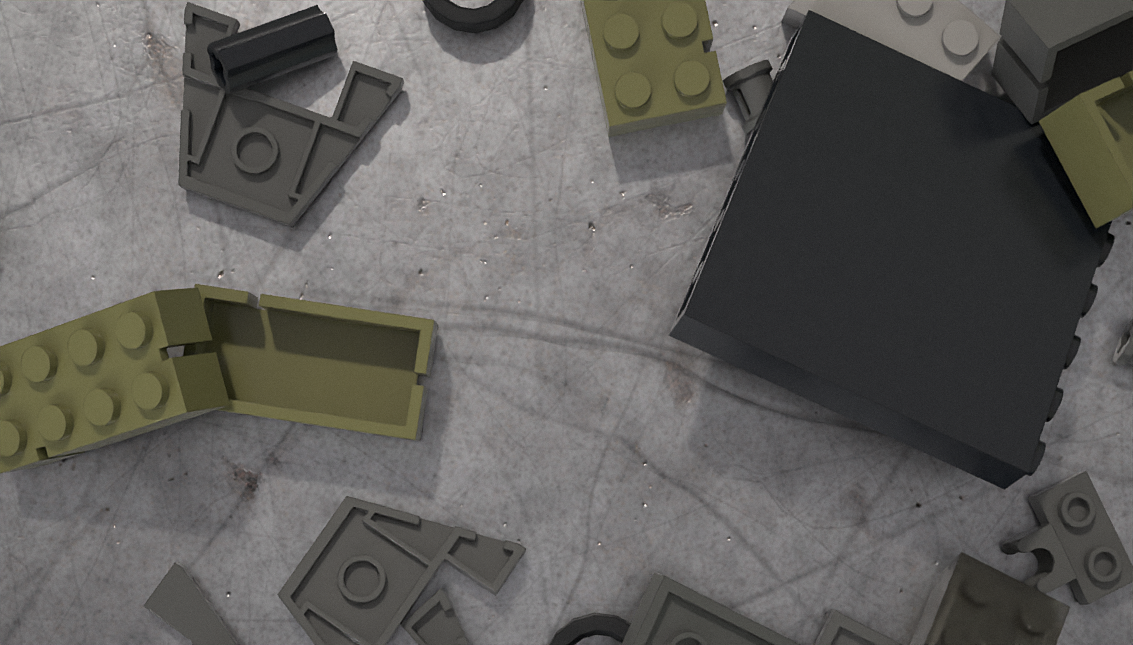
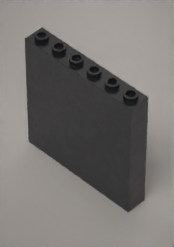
(900, 255)

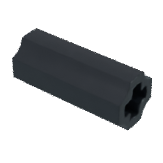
(272, 49)

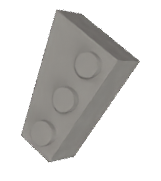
(930, 31)

